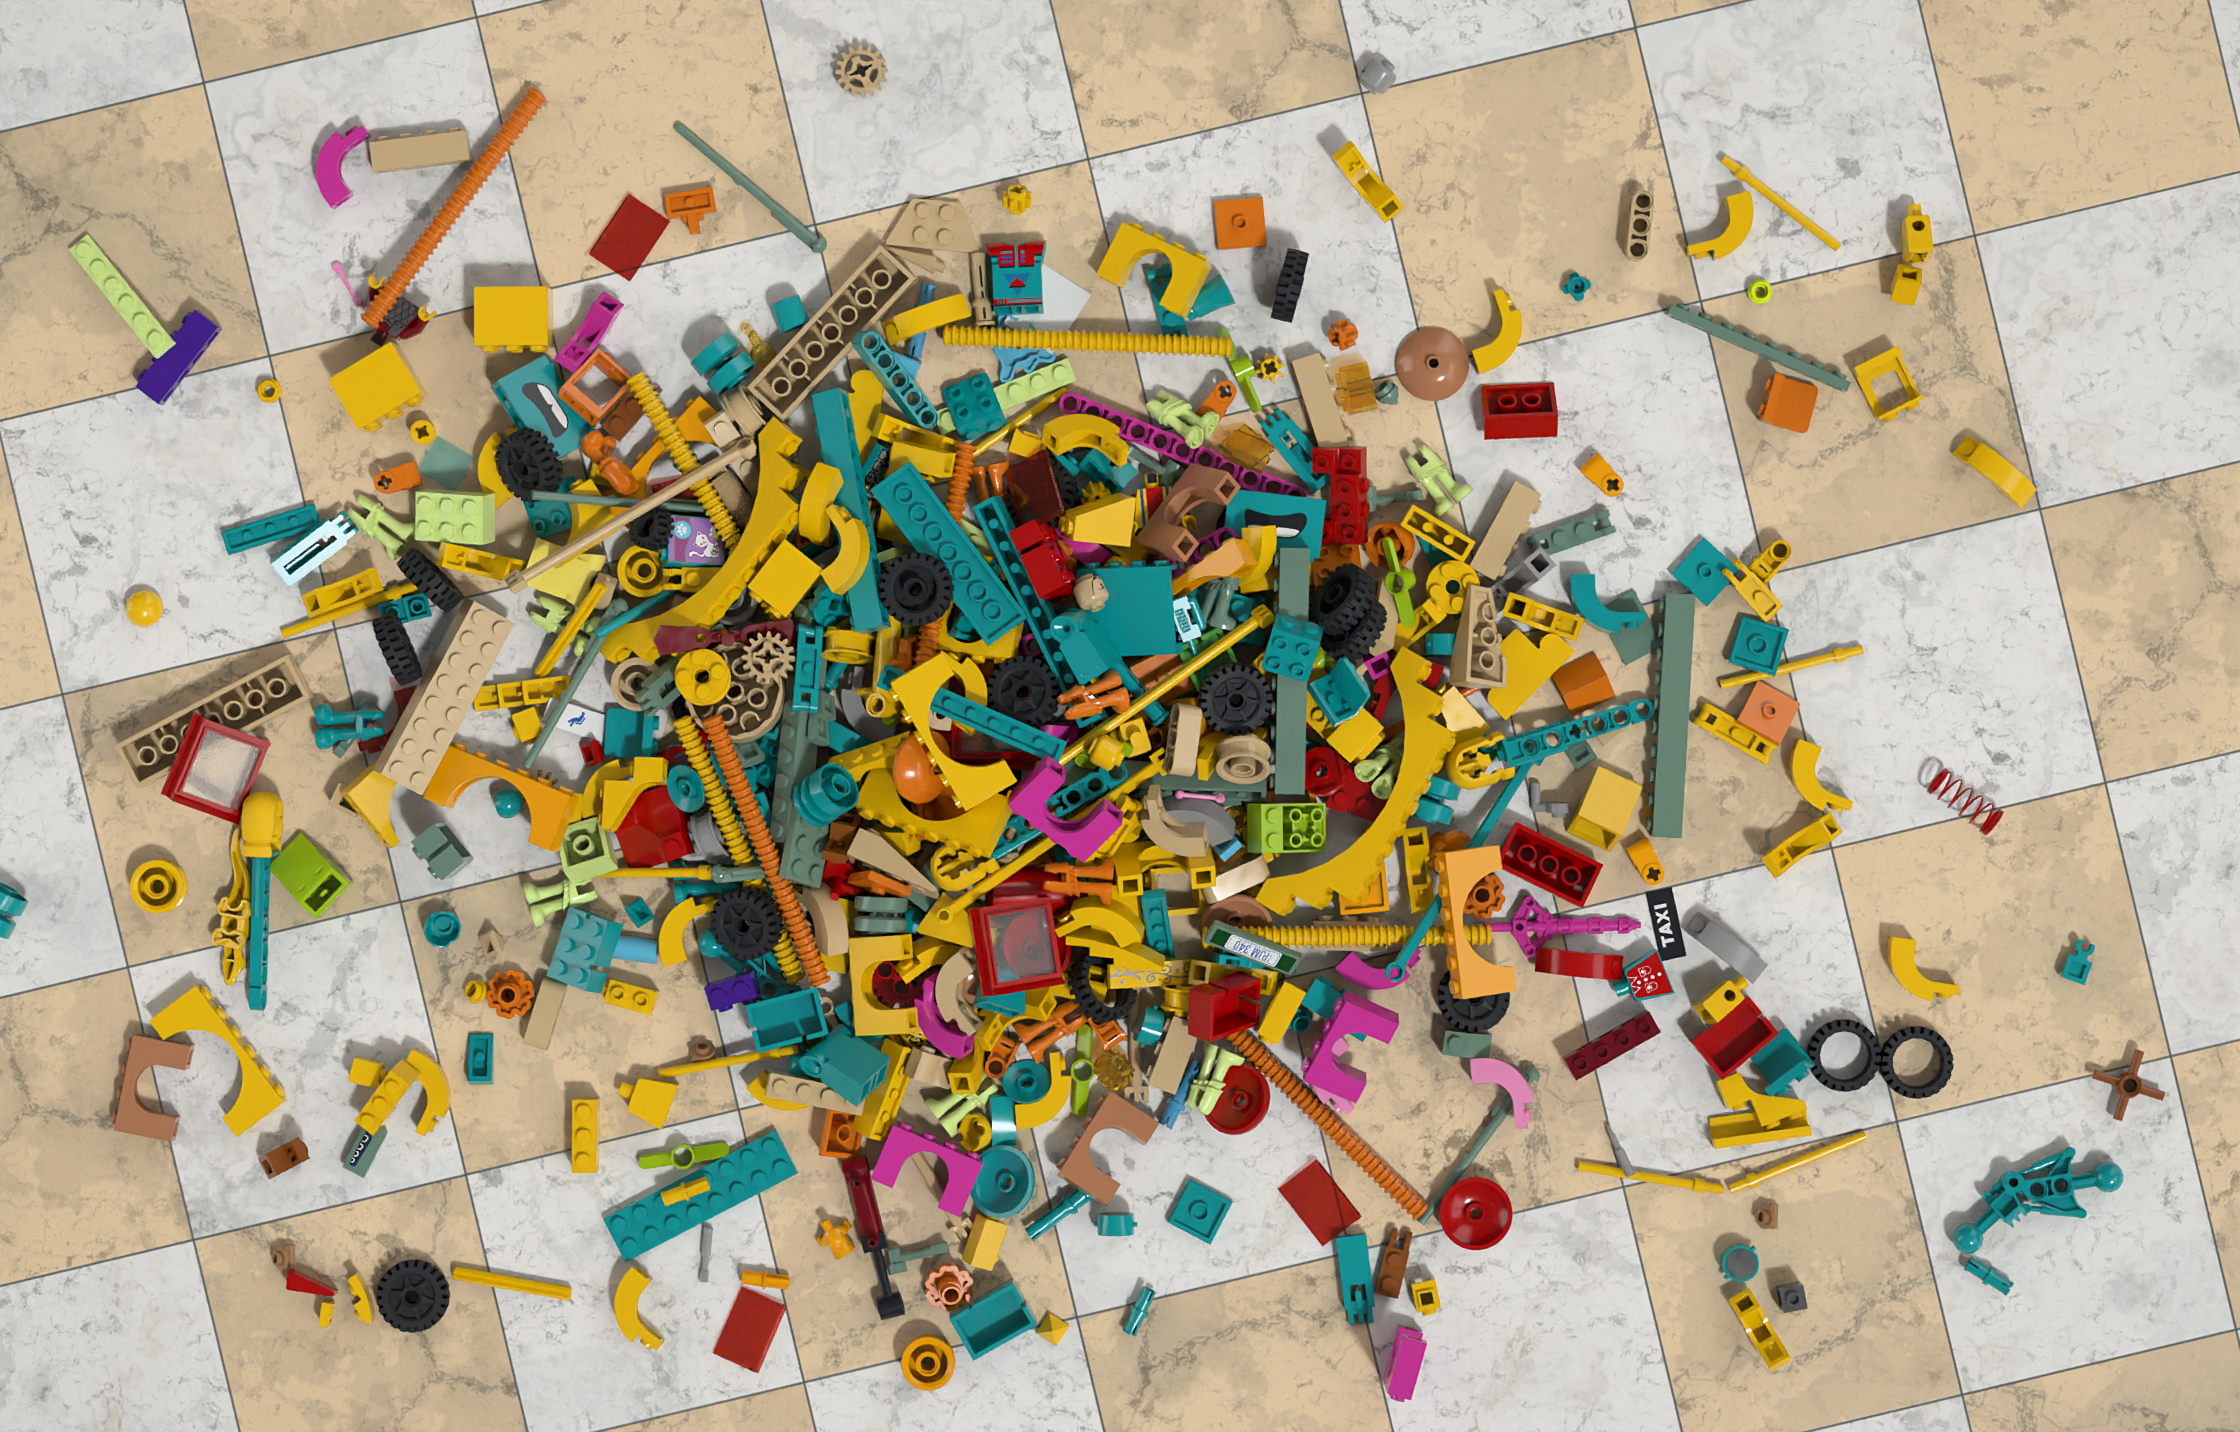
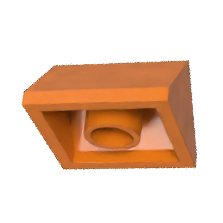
(1583, 684)
(838, 1137)

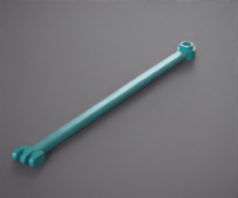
(1477, 840)

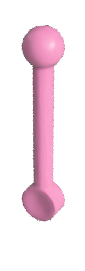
(337, 267)
(1219, 798)

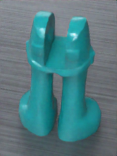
(327, 716)
(685, 890)

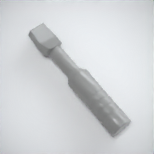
(1621, 1154)
(706, 1252)

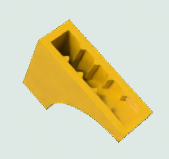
(586, 516)
(1459, 717)
(370, 798)

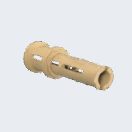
(981, 302)

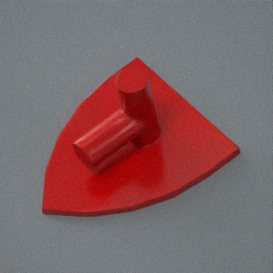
(837, 876)

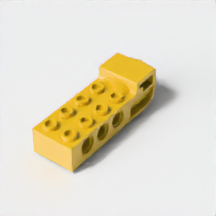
(1351, 739)

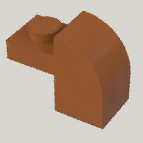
(841, 837)
(284, 1158)

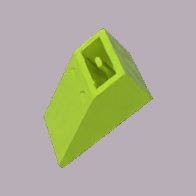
(1286, 827)
(310, 876)

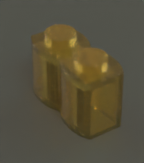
(1357, 388)

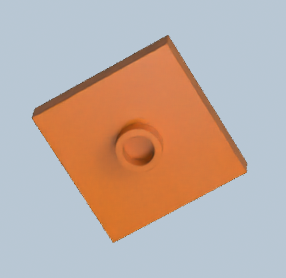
(1240, 223)
(1156, 668)
(1768, 713)
(879, 884)

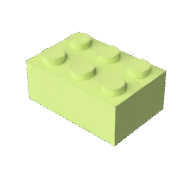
(455, 516)

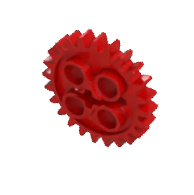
(886, 985)

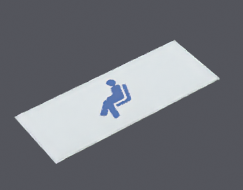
(578, 721)

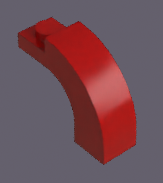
(1386, 686)
(1579, 964)

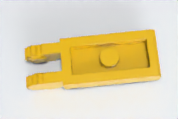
(692, 578)
(1754, 591)

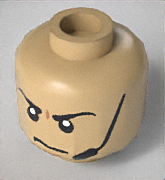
(1090, 592)

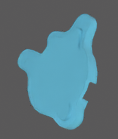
(1015, 358)

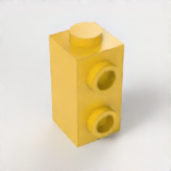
(897, 838)
(630, 996)
(984, 1242)

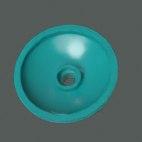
(992, 1189)

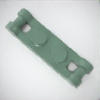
(1573, 533)

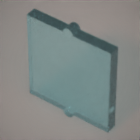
(446, 464)

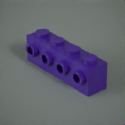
(174, 365)

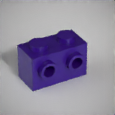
(732, 990)

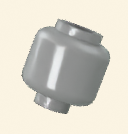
(1378, 75)

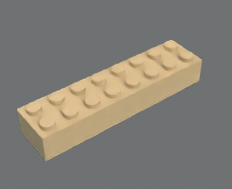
(829, 333)
(443, 696)
(240, 706)

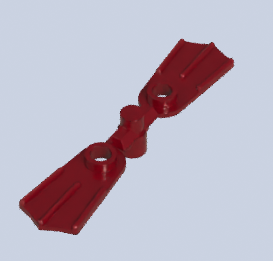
(683, 638)

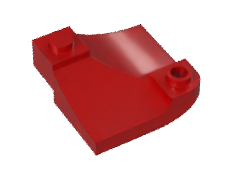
(654, 831)

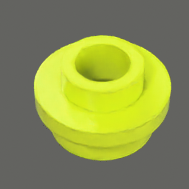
(1767, 291)

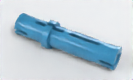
(917, 342)
(1177, 1102)

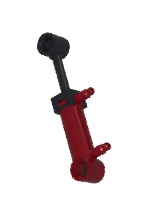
(871, 1229)

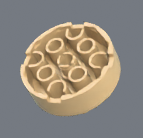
(756, 707)

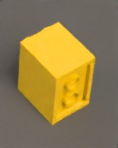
(513, 318)
(378, 388)

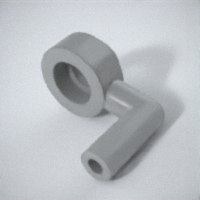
(1557, 809)

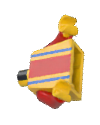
(1149, 500)

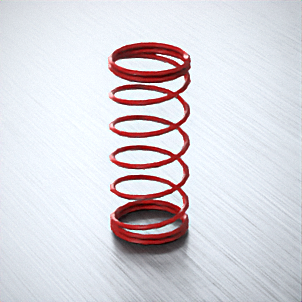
(1989, 824)

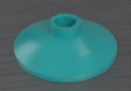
(685, 788)
(1025, 1073)

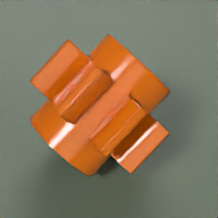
(1343, 334)

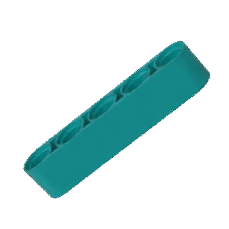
(885, 375)

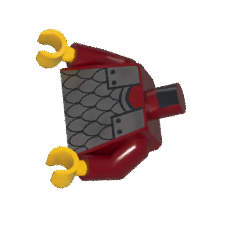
(402, 321)

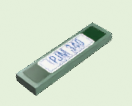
(1252, 947)

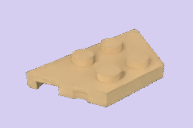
(934, 227)

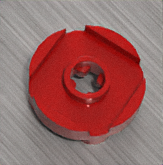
(1333, 779)

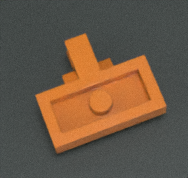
(691, 206)
(906, 653)

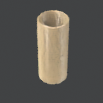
(735, 497)

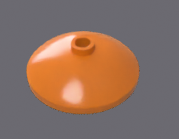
(913, 771)

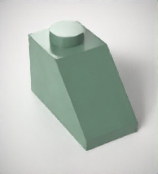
(1465, 1044)

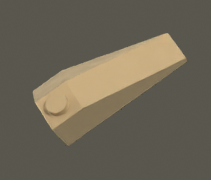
(1477, 648)
(875, 854)

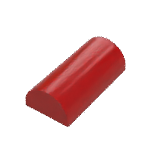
(1549, 864)
(1028, 885)

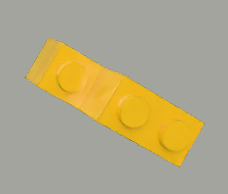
(621, 795)
(1766, 1109)

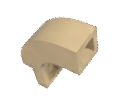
(1169, 833)
(828, 918)
(950, 991)

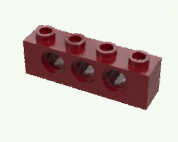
(1611, 1044)

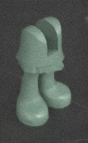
(1219, 617)

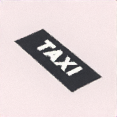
(1666, 924)

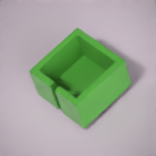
(1207, 640)

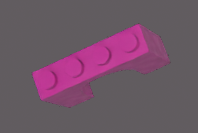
(1078, 837)
(1350, 1015)
(905, 1142)
(1404, 1363)

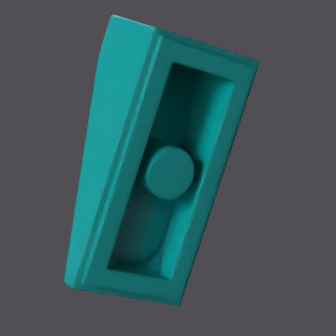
(481, 1059)

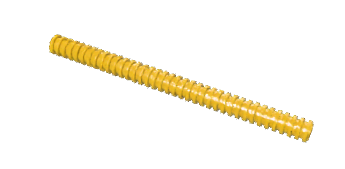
(1087, 341)
(687, 463)
(732, 832)
(1359, 935)

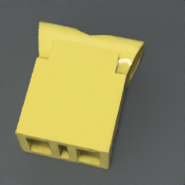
(568, 581)

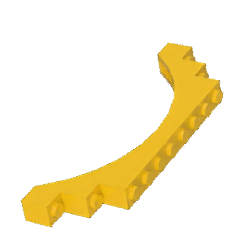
(770, 522)
(1423, 754)

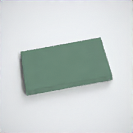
(1633, 642)

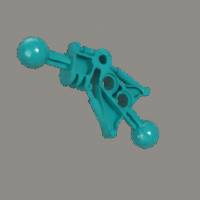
(710, 949)
(2006, 1206)

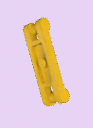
(1733, 733)
(1110, 846)

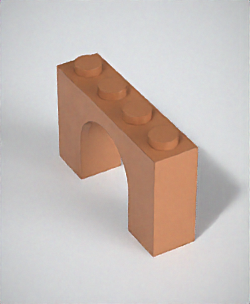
(1197, 485)
(132, 1114)
(1078, 1167)

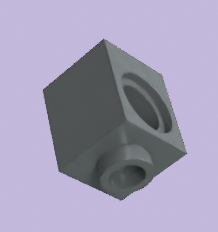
(1791, 1297)

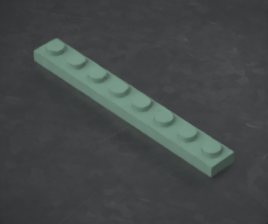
(1768, 351)

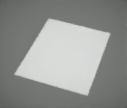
(1061, 305)

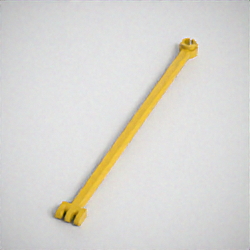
(1260, 617)
(1044, 844)

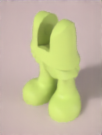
(1170, 409)
(1436, 468)
(371, 527)
(558, 614)
(1387, 756)
(569, 899)
(1204, 1091)
(975, 1100)

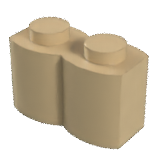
(929, 1066)

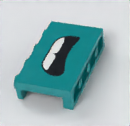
(533, 403)
(1296, 518)

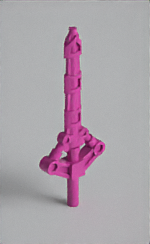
(1546, 926)

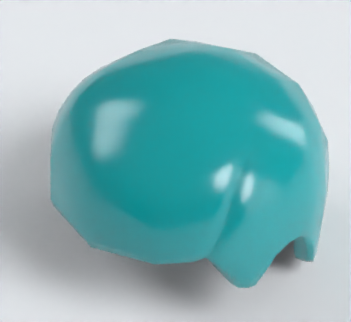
(442, 928)

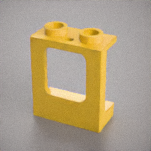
(1878, 366)

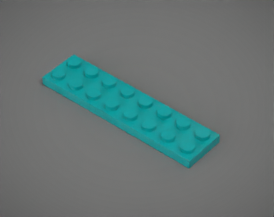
(935, 532)
(731, 1182)

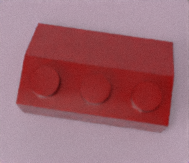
(1519, 411)

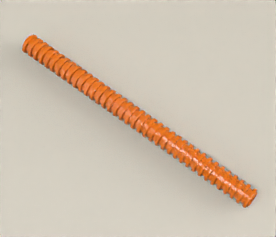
(453, 208)
(954, 505)
(766, 850)
(1328, 1123)

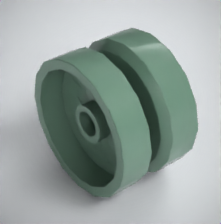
(880, 914)

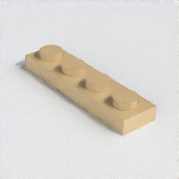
(726, 437)

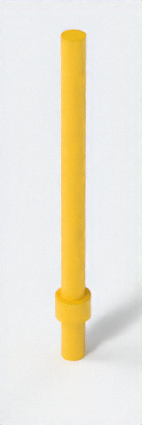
(1743, 174)
(1020, 420)
(395, 592)
(1837, 655)
(702, 872)
(774, 1054)
(1752, 1180)
(1698, 1184)

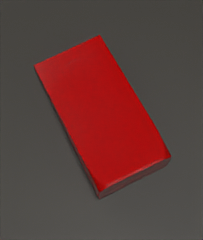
(301, 1282)

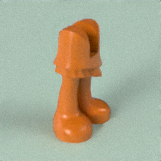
(614, 470)
(995, 472)
(1086, 704)
(1070, 885)
(1056, 1019)

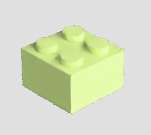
(587, 851)

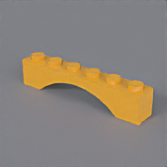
(1230, 560)

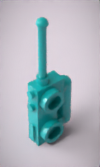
(1187, 629)

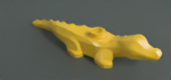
(235, 916)

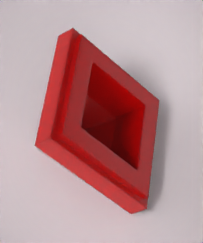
(592, 752)

